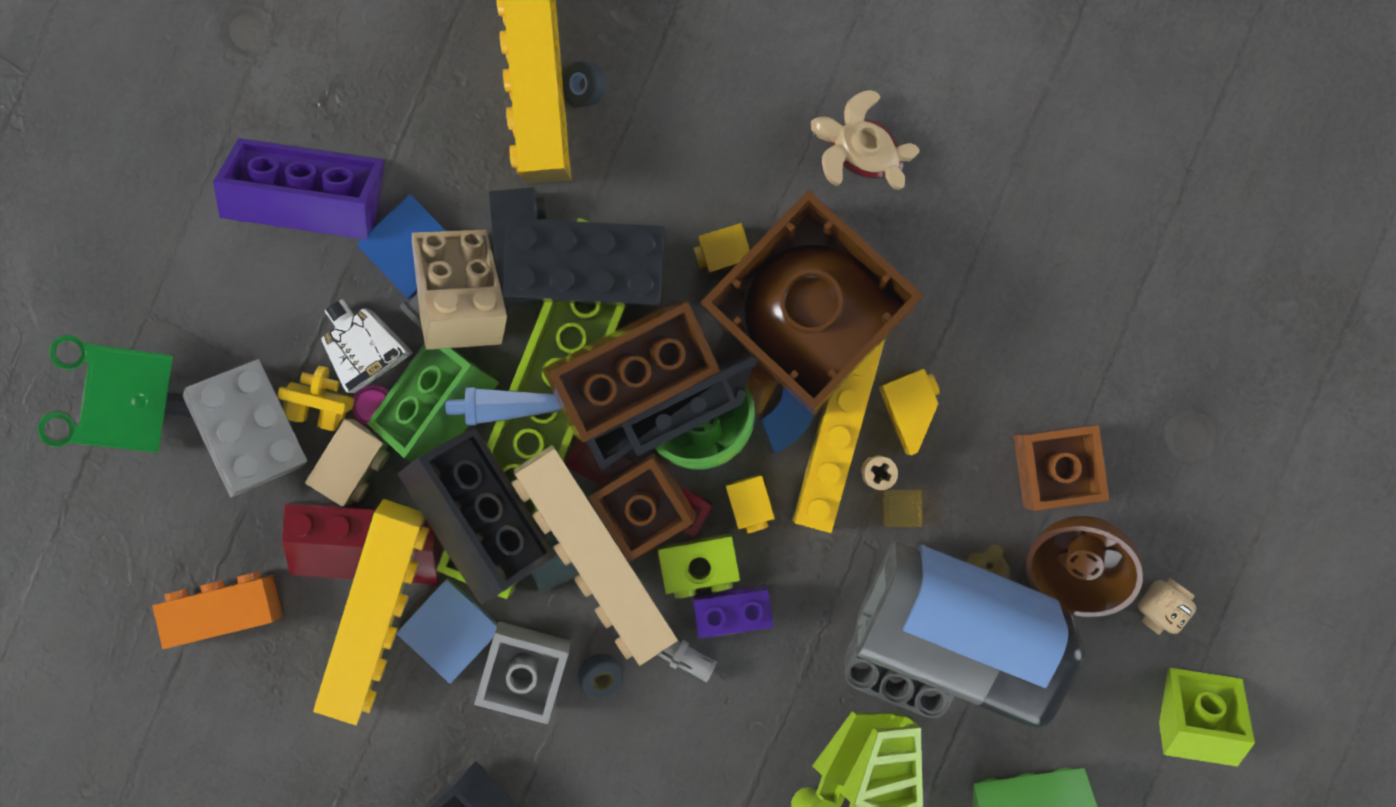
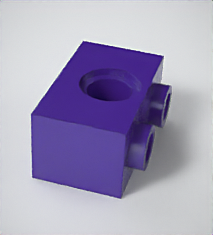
(732, 611)

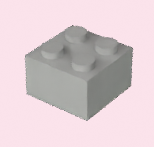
(523, 672)

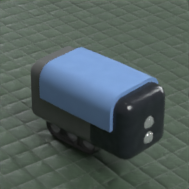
(962, 636)

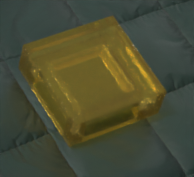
(902, 508)

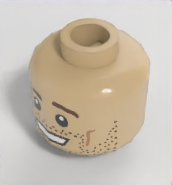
(1166, 606)

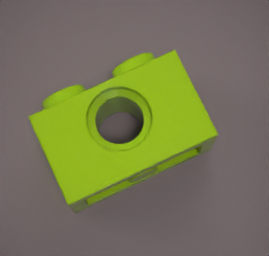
(715, 549)

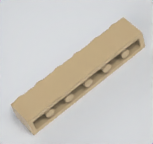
(595, 556)

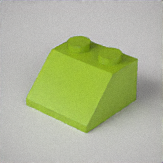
(1205, 717)

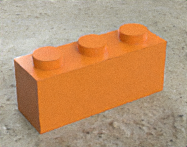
(217, 609)

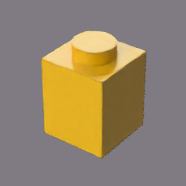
(721, 249)
(750, 503)

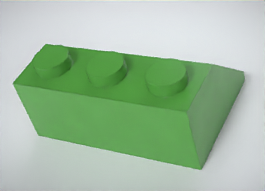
(415, 408)
(1056, 789)

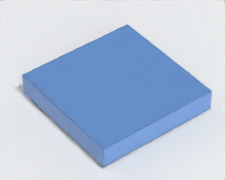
(448, 630)

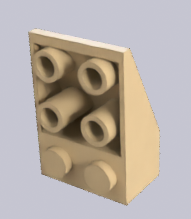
(458, 289)

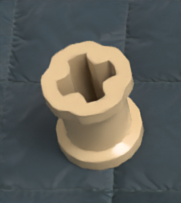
(889, 468)

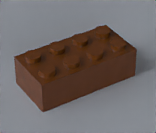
(631, 370)

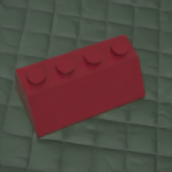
(331, 538)

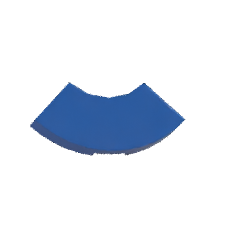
(786, 422)

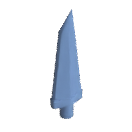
(497, 405)

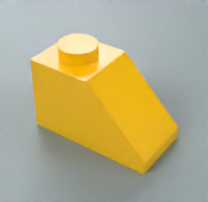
(911, 406)

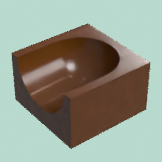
(811, 302)

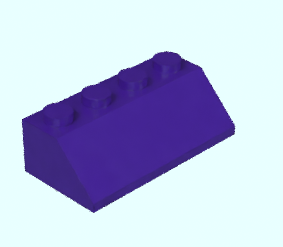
(300, 188)

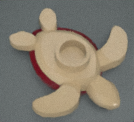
(862, 145)

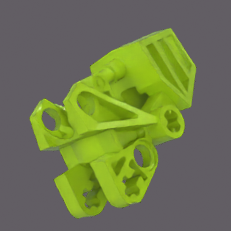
(870, 763)

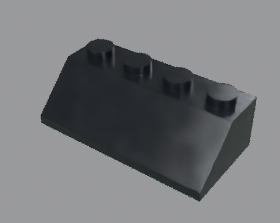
(476, 514)

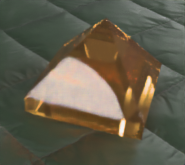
(762, 390)

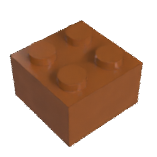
(1061, 467)

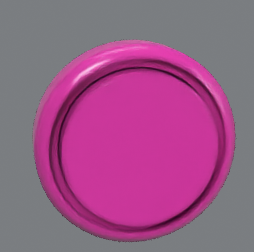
(367, 401)

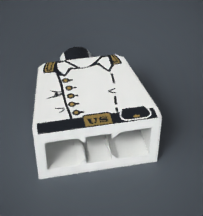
(361, 346)

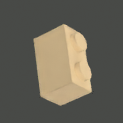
(349, 463)

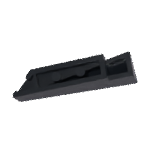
(676, 414)

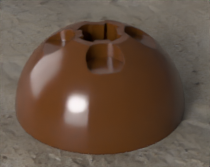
(1085, 566)

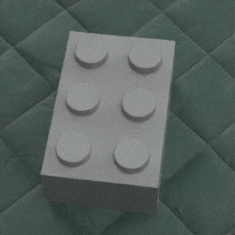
(244, 427)

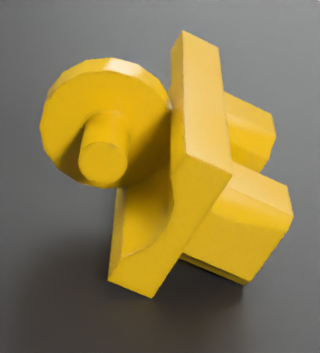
(300, 397)

